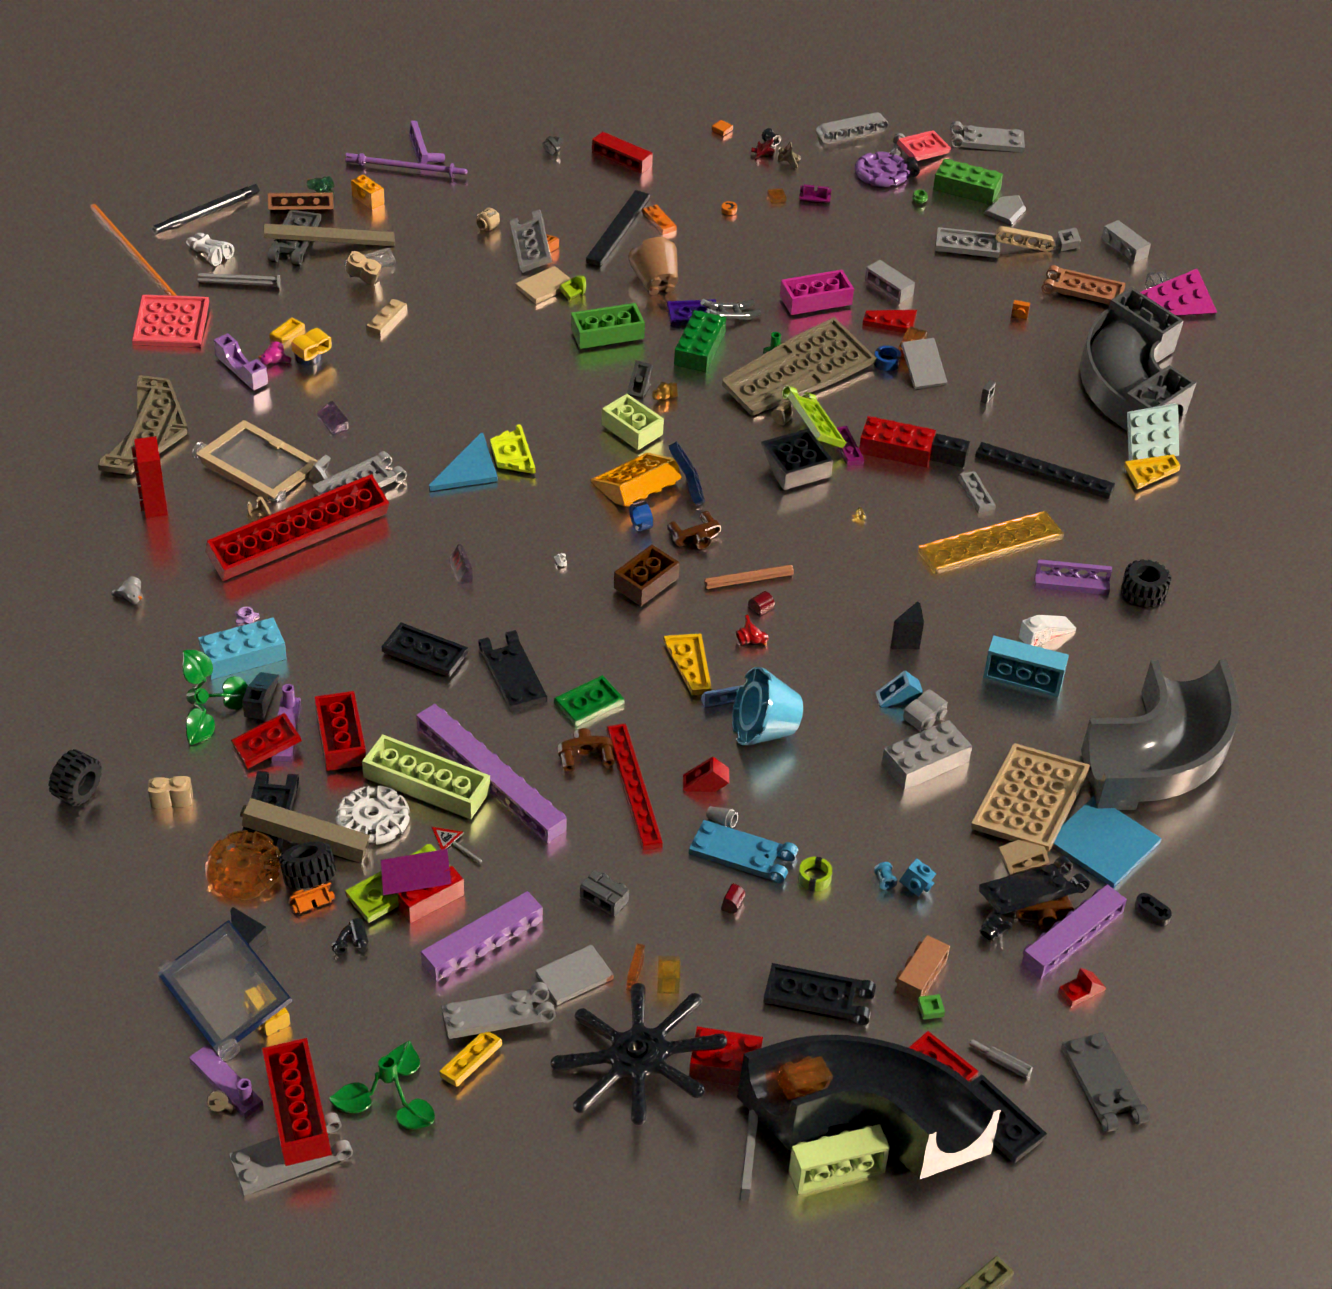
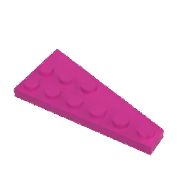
(1183, 295)

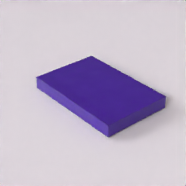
(681, 311)

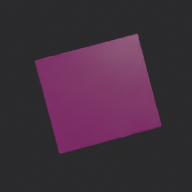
(415, 872)

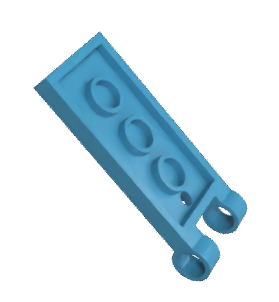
(742, 851)

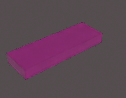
(850, 452)

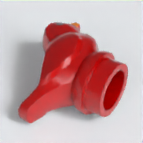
(751, 634)

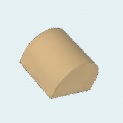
(783, 413)

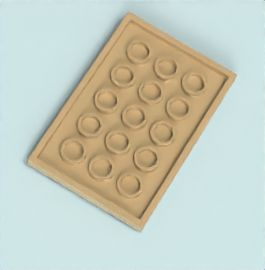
(1030, 796)

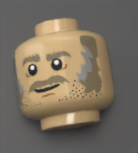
(488, 219)

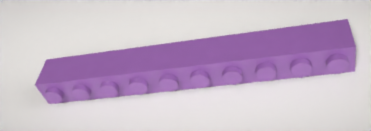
(504, 783)

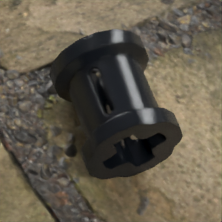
(771, 134)
(912, 166)

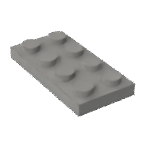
(967, 242)

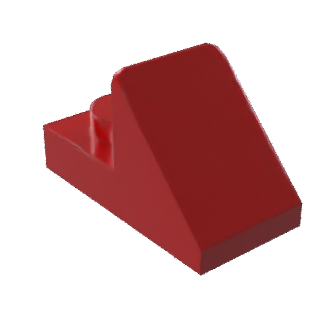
(1081, 988)

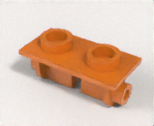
(302, 899)

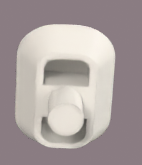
(560, 559)

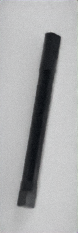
(205, 209)

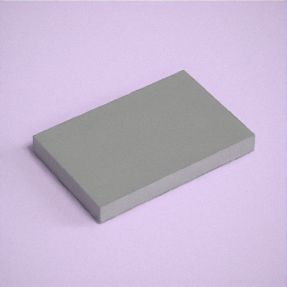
(924, 363)
(574, 974)

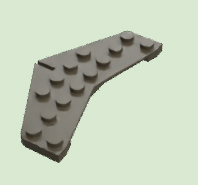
(156, 416)

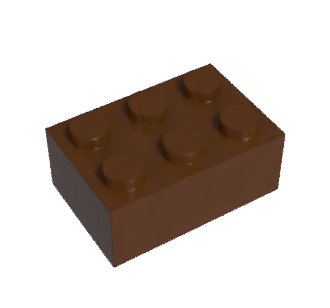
(646, 575)

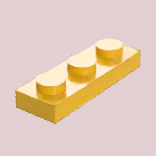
(470, 1058)

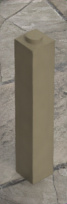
(303, 829)

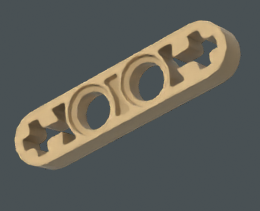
(1023, 241)

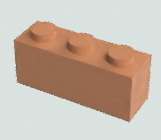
(922, 968)

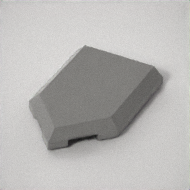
(1006, 209)

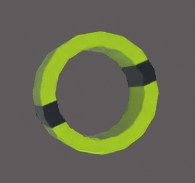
(815, 884)

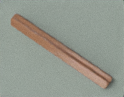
(749, 576)

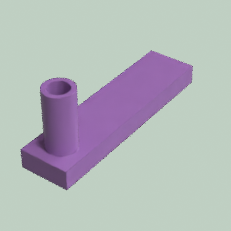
(419, 146)
(291, 707)
(225, 1079)

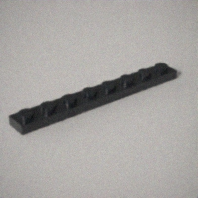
(1045, 470)

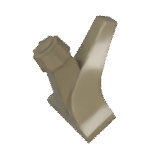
(786, 154)

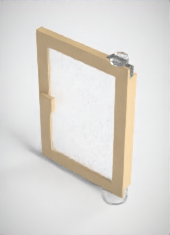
(256, 461)

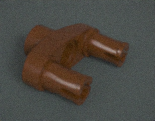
(696, 535)
(585, 744)
(1047, 912)

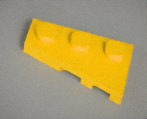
(1151, 469)

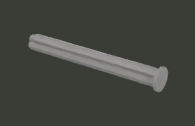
(239, 279)

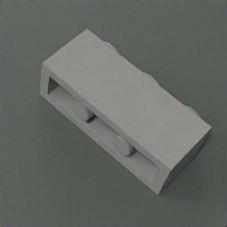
(1126, 241)
(889, 281)

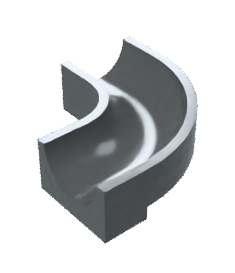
(1123, 357)
(1167, 748)

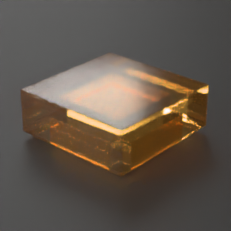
(776, 195)

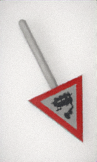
(447, 837)

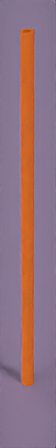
(132, 250)

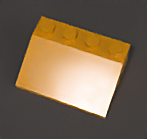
(638, 478)

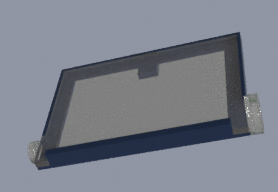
(224, 988)

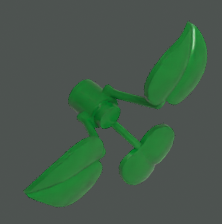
(195, 668)
(402, 1061)

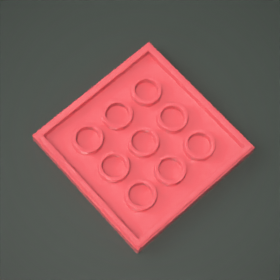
(170, 321)

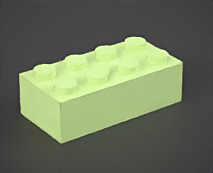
(838, 1159)

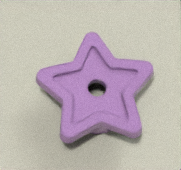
(245, 615)

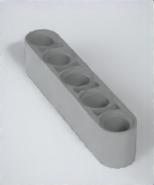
(852, 127)

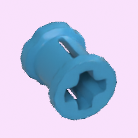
(885, 875)

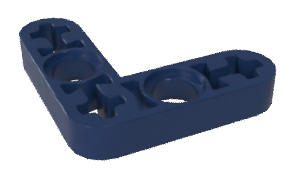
(690, 472)

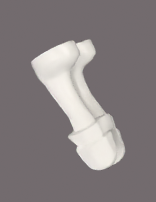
(214, 248)

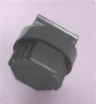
(551, 144)

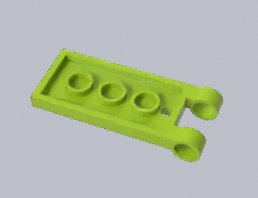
(814, 417)
(369, 896)

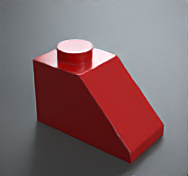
(706, 777)

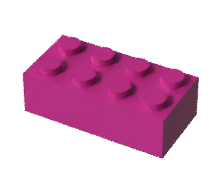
(816, 292)

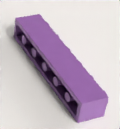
(1073, 931)
(481, 936)

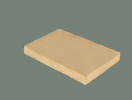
(543, 284)

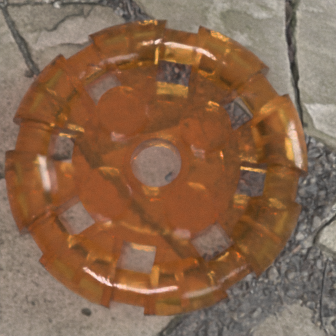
(243, 876)

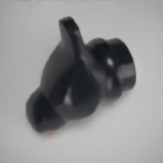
(994, 926)

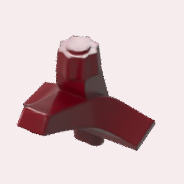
(763, 149)

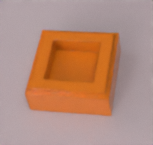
(722, 127)

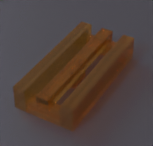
(636, 966)

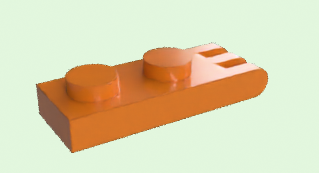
(659, 219)

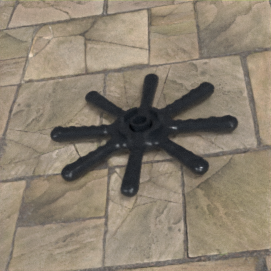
(638, 1053)

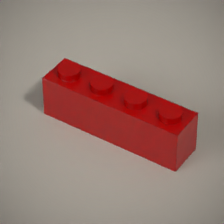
(622, 152)

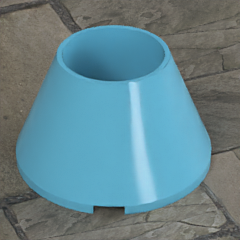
(765, 708)

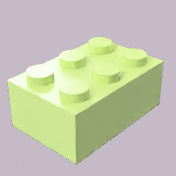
(632, 421)

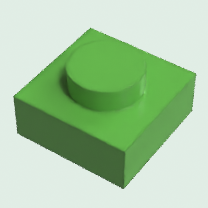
(931, 1006)

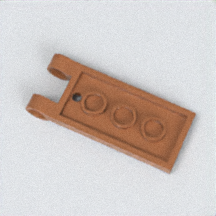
(1082, 285)

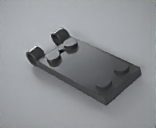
(295, 247)
(1103, 1080)

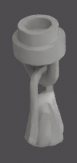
(896, 149)

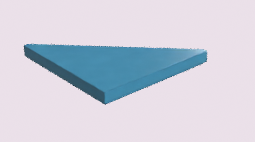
(468, 468)

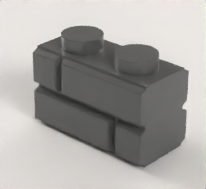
(604, 892)

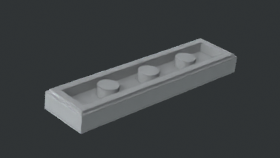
(749, 1156)

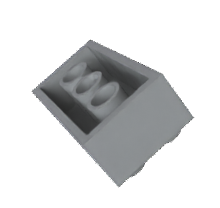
(926, 755)

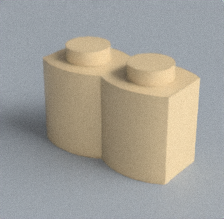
(360, 266)
(170, 792)

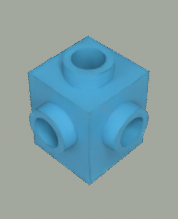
(918, 877)

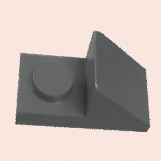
(640, 378)

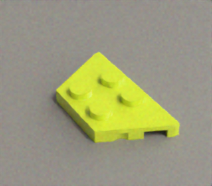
(512, 451)

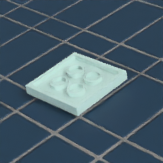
(1153, 432)

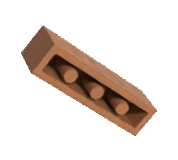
(290, 201)

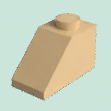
(1023, 856)

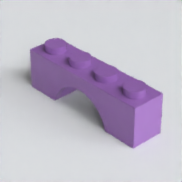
(229, 352)

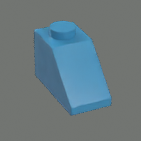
(899, 691)

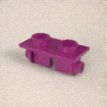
(808, 193)

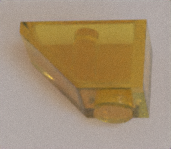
(668, 974)

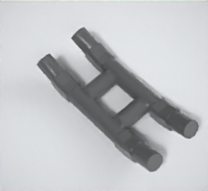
(737, 307)

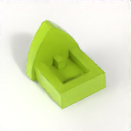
(574, 287)

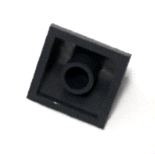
(908, 629)

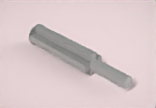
(1004, 1059)

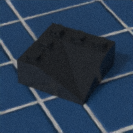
(797, 459)

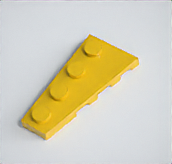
(690, 660)

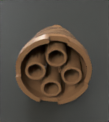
(655, 264)

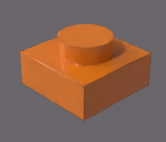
(1020, 309)

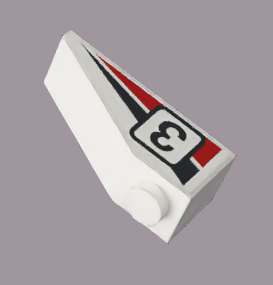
(1044, 628)

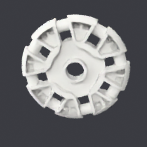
(377, 824)

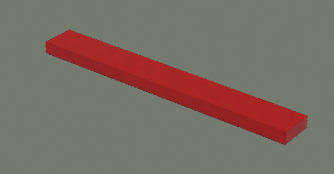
(634, 787)

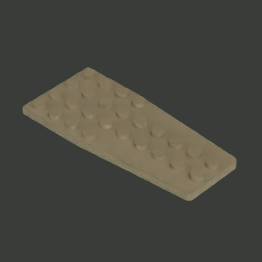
(803, 362)

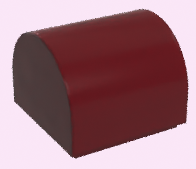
(762, 603)
(733, 899)

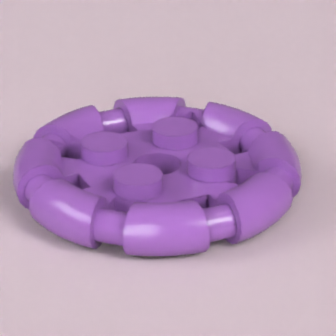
(881, 169)

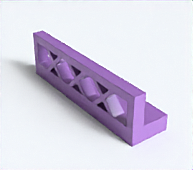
(1072, 580)

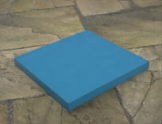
(1104, 842)

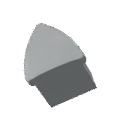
(317, 472)

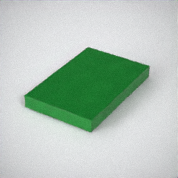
(588, 700)

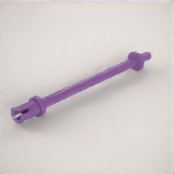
(362, 159)

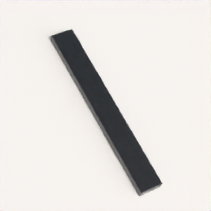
(617, 228)

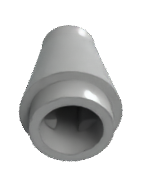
(723, 816)

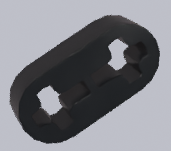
(1153, 909)

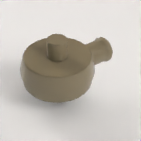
(218, 1101)

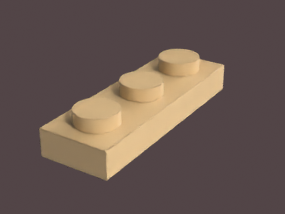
(386, 317)

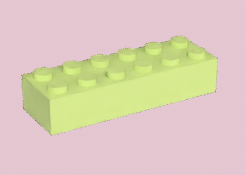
(426, 776)

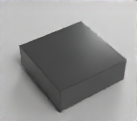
(988, 391)

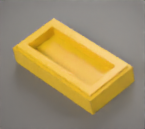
(287, 330)

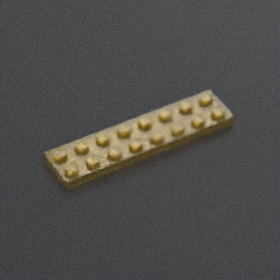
(990, 542)

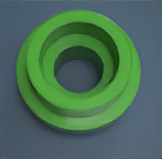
(920, 196)

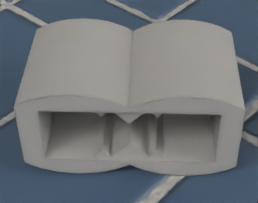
(925, 710)

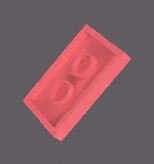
(924, 145)

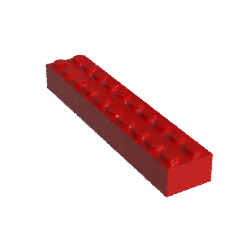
(296, 527)

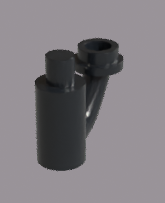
(358, 934)

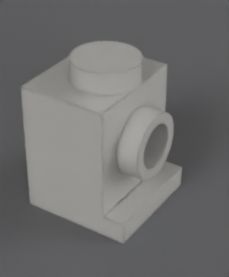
(1068, 239)

